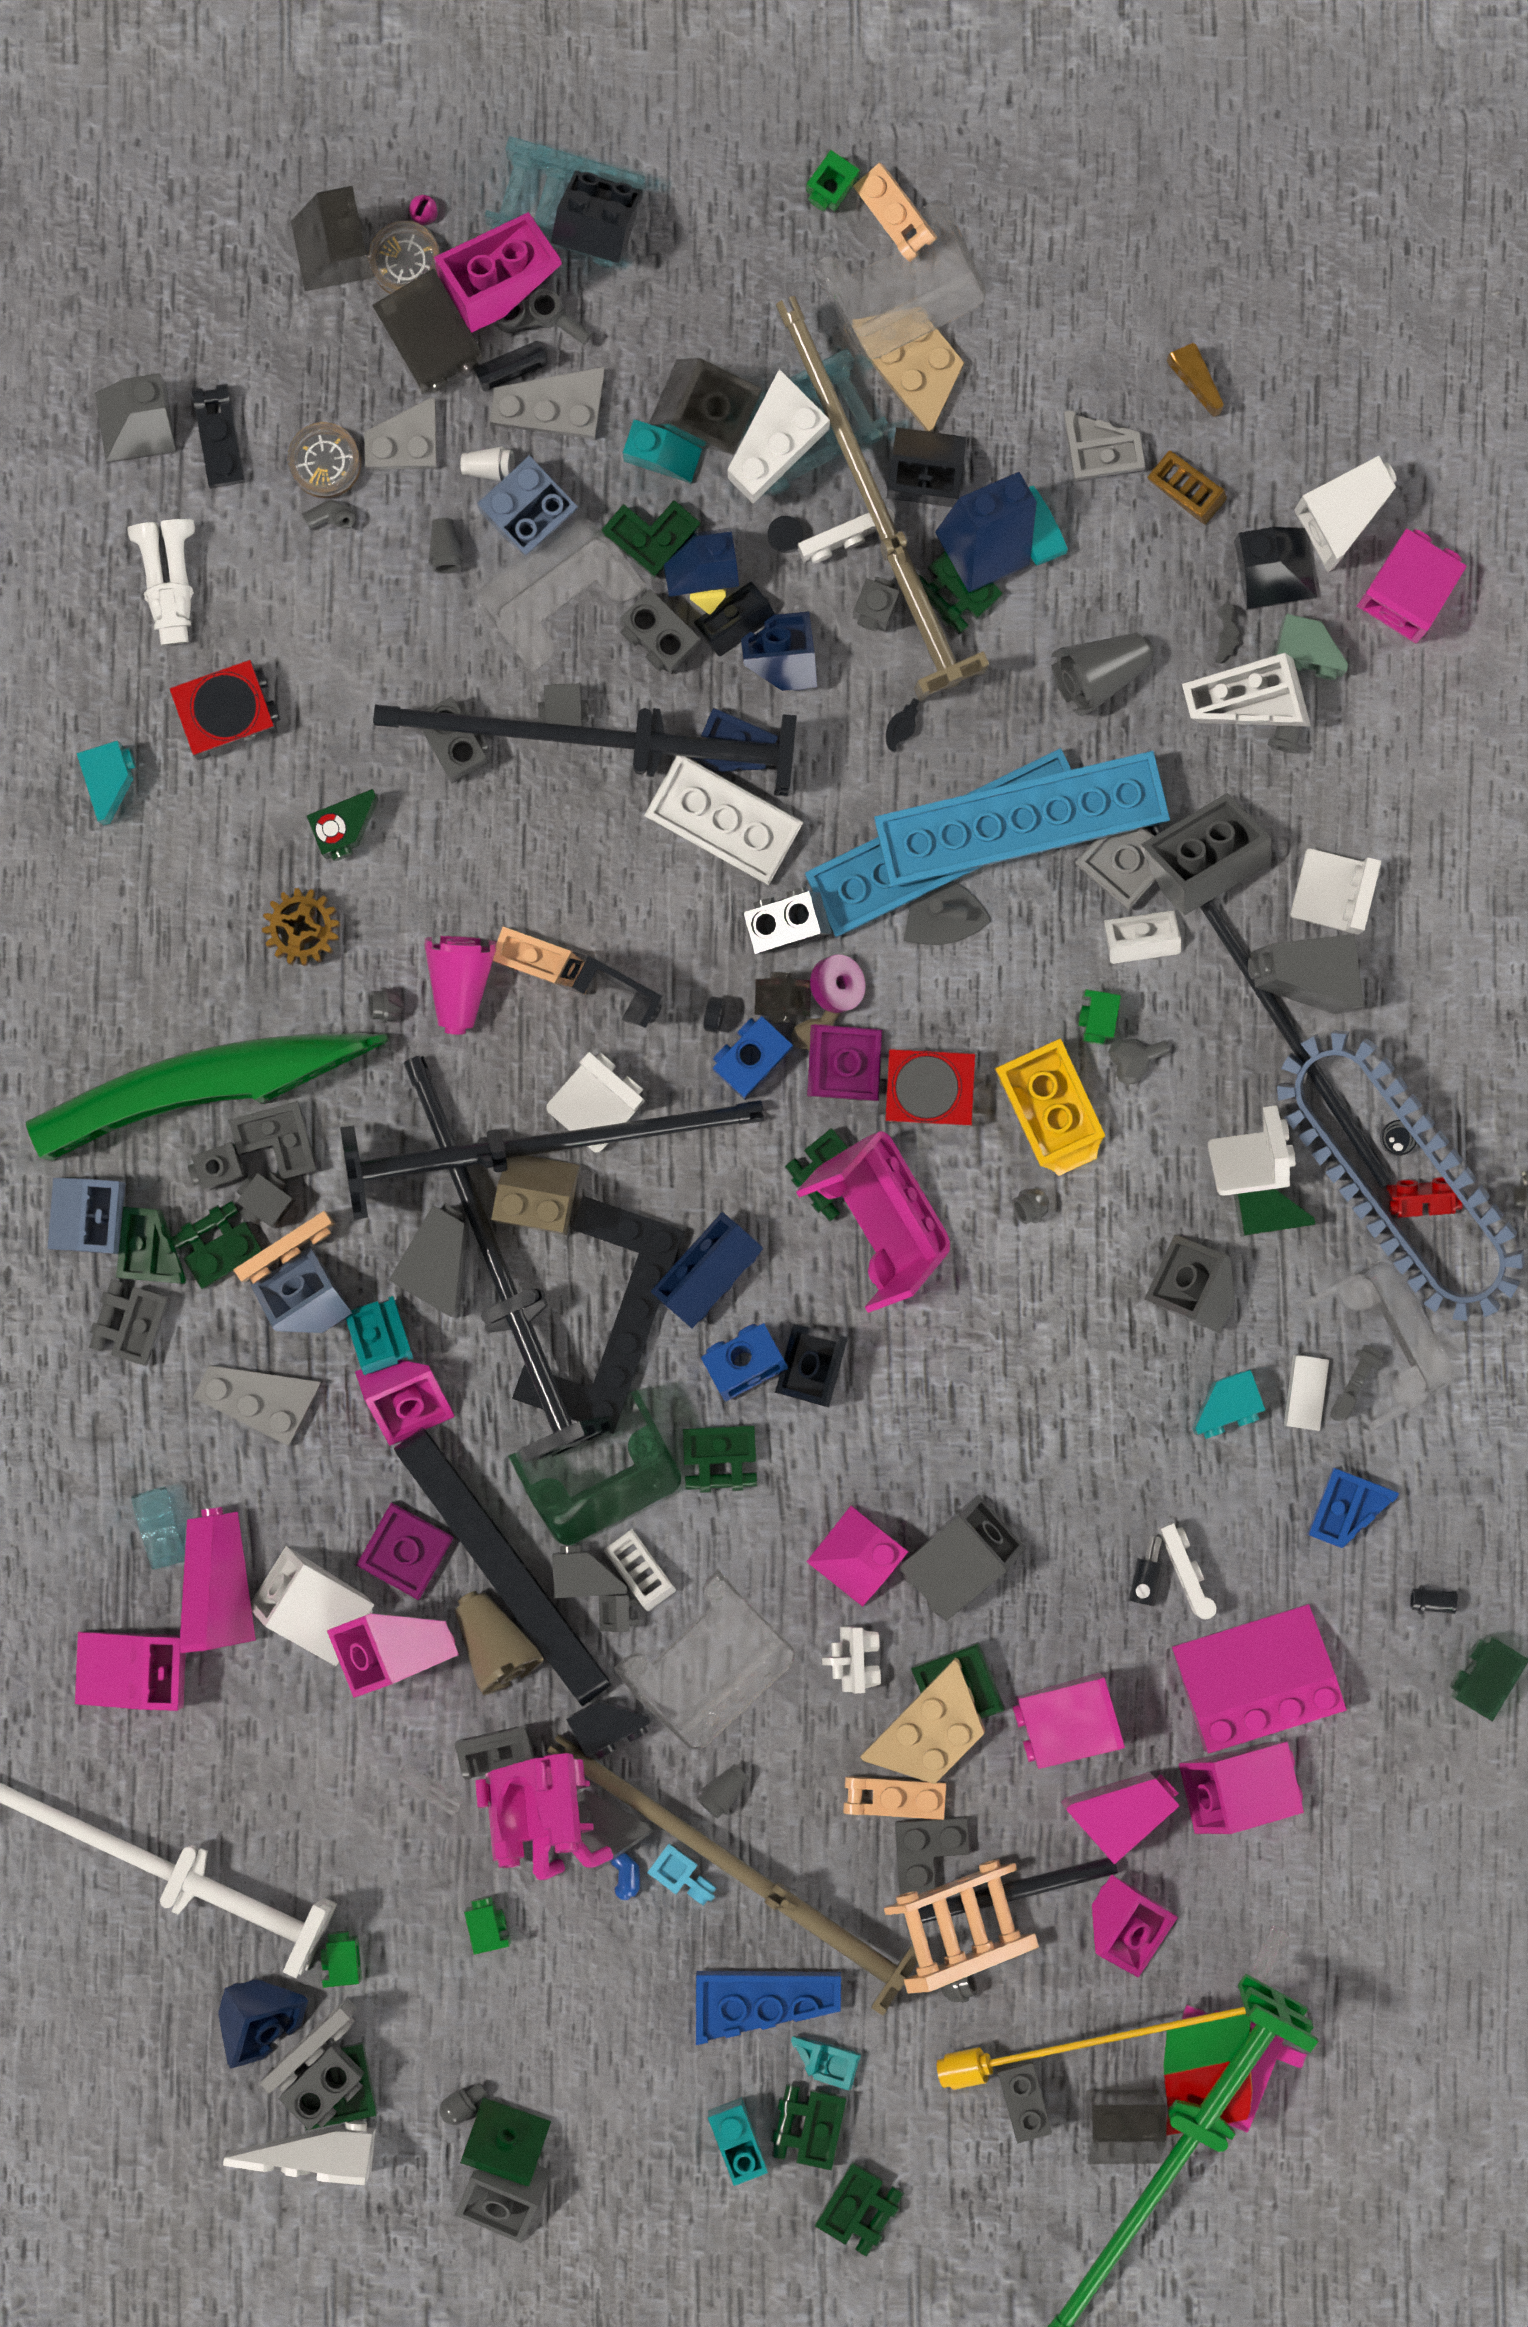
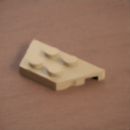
(921, 375)
(930, 1730)

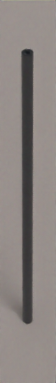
(1294, 1041)

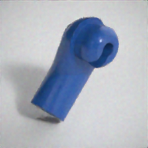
(628, 1876)

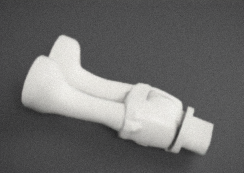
(171, 600)

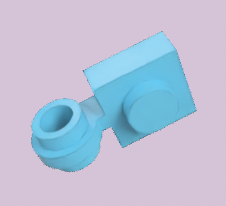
(674, 1871)

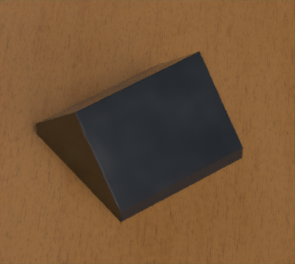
(812, 1365)

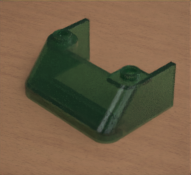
(607, 1502)

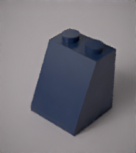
(990, 531)

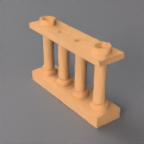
(984, 1952)

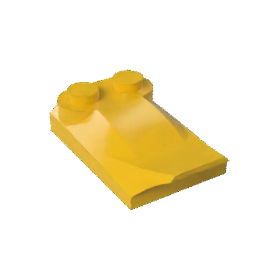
(1052, 1107)

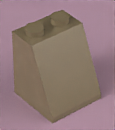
(536, 1194)

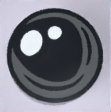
(714, 1014)
(1397, 1139)

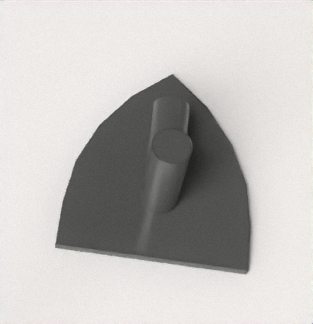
(944, 916)

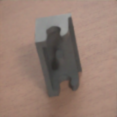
(493, 1751)

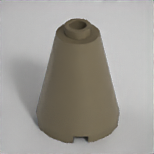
(494, 1644)

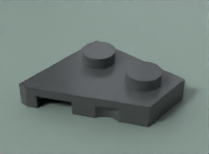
(611, 1826)

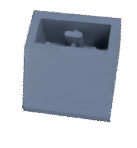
(526, 506)
(86, 1215)

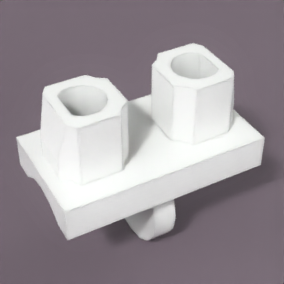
(848, 1659)

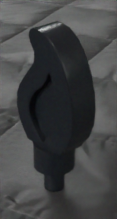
(901, 725)

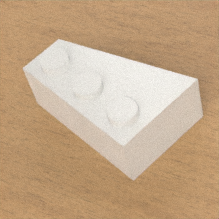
(777, 438)
(1250, 695)

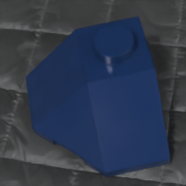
(703, 564)
(783, 652)
(254, 2017)

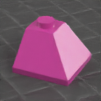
(404, 1399)
(857, 1556)
(1128, 1925)

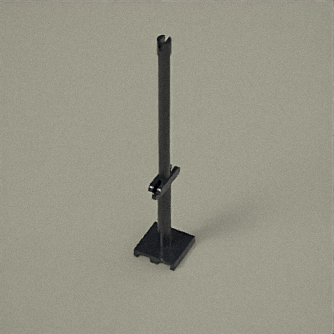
(647, 742)
(493, 1151)
(516, 1309)

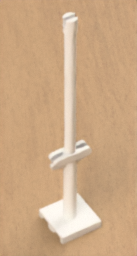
(188, 1880)

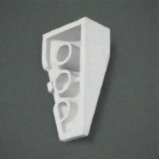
(334, 2153)

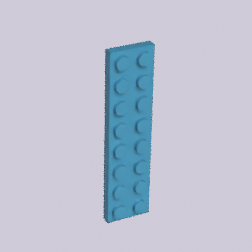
(1021, 819)
(857, 883)

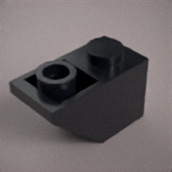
(604, 1724)

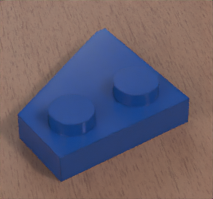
(1347, 1507)

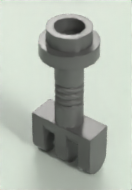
(1368, 1358)

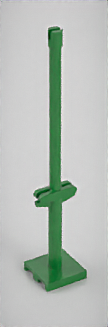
(1201, 2123)

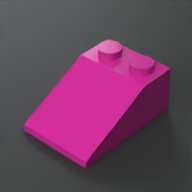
(496, 270)

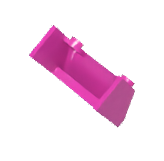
(890, 1213)

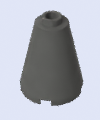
(1099, 669)

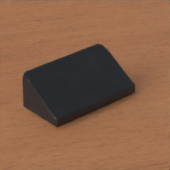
(511, 366)
(734, 618)

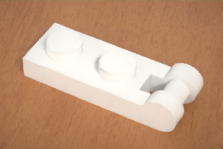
(847, 535)
(1187, 1572)

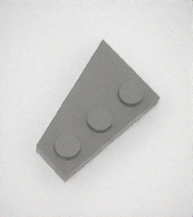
(552, 404)
(260, 1400)

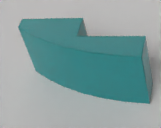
(1047, 537)

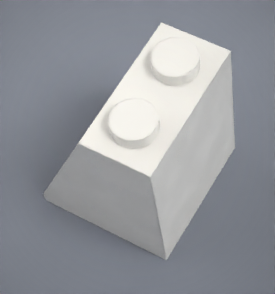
(1344, 507)
(305, 1602)

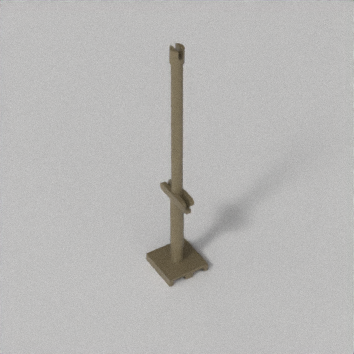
(893, 544)
(776, 1895)

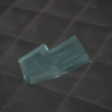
(158, 1527)

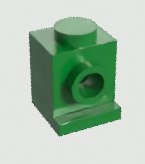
(831, 170)
(1099, 1016)
(486, 1926)
(341, 1960)

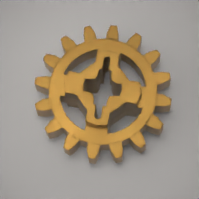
(305, 911)

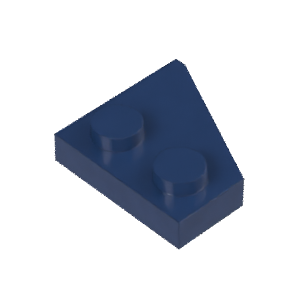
(726, 726)

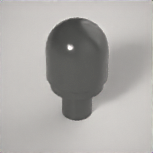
(461, 2104)

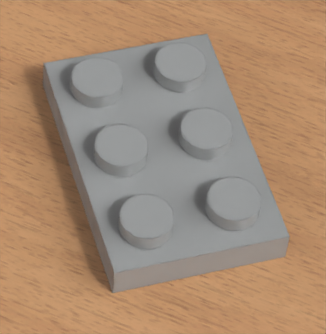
(310, 2047)

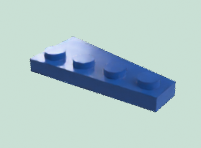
(761, 1999)

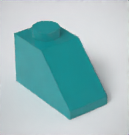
(661, 451)
(107, 777)

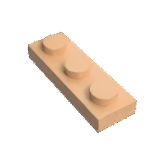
(285, 1248)

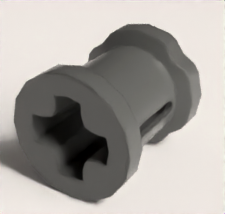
(1286, 739)

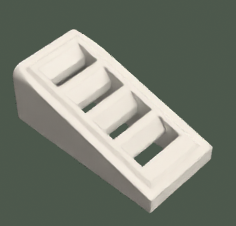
(657, 1595)

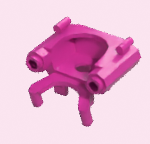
(539, 1805)

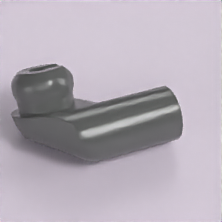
(330, 512)

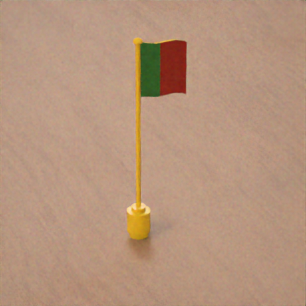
(1193, 2059)

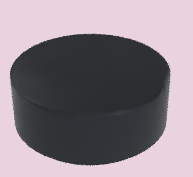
(785, 534)

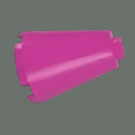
(458, 979)

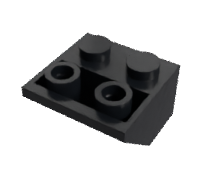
(596, 216)
(926, 467)

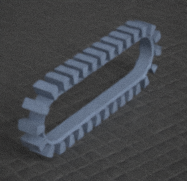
(1507, 1232)

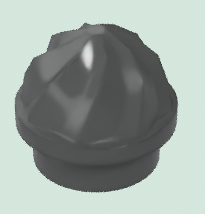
(385, 1005)
(1030, 1205)
(960, 1990)

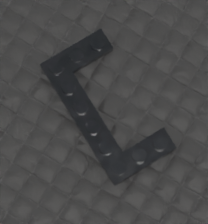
(657, 1252)

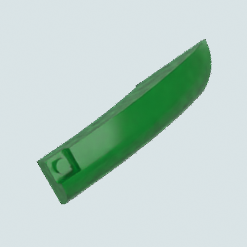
(224, 1072)

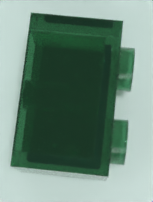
(1488, 1677)

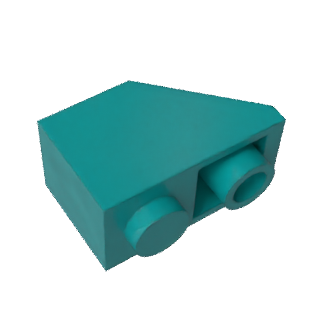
(1229, 1401)
(737, 2141)

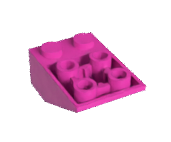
(130, 1671)

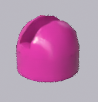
(429, 213)

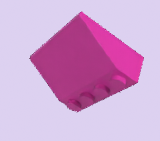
(1258, 1679)

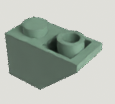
(1310, 647)

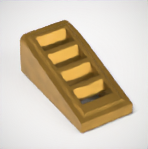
(1193, 372)
(1201, 513)

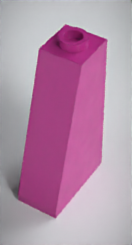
(215, 1584)

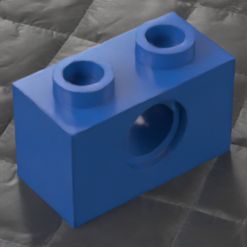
(744, 1077)
(733, 1379)

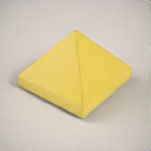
(709, 599)

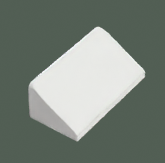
(1142, 937)
(1306, 1392)

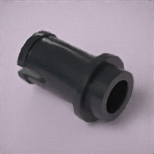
(1433, 1600)

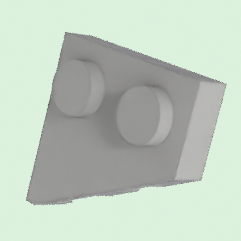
(404, 440)
(1100, 448)

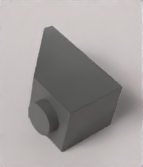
(583, 1574)

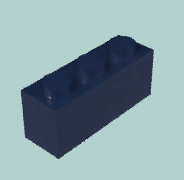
(707, 1270)

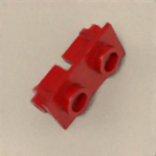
(1410, 1195)

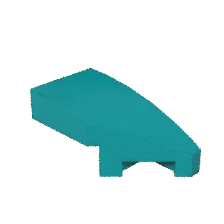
(827, 2062)

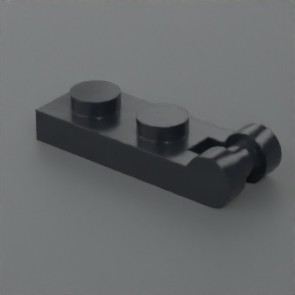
(218, 437)

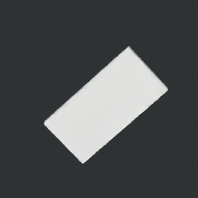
(724, 818)

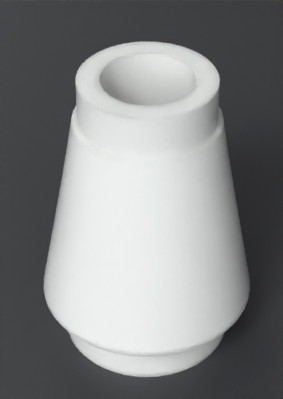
(488, 463)

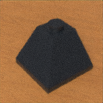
(1274, 566)

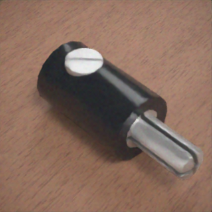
(1147, 1575)

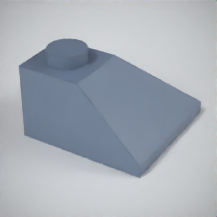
(301, 1296)

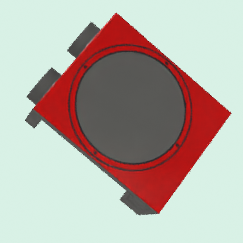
(927, 1087)

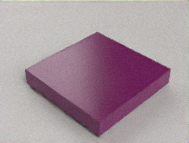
(844, 1063)
(405, 1551)

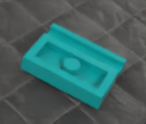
(378, 1335)

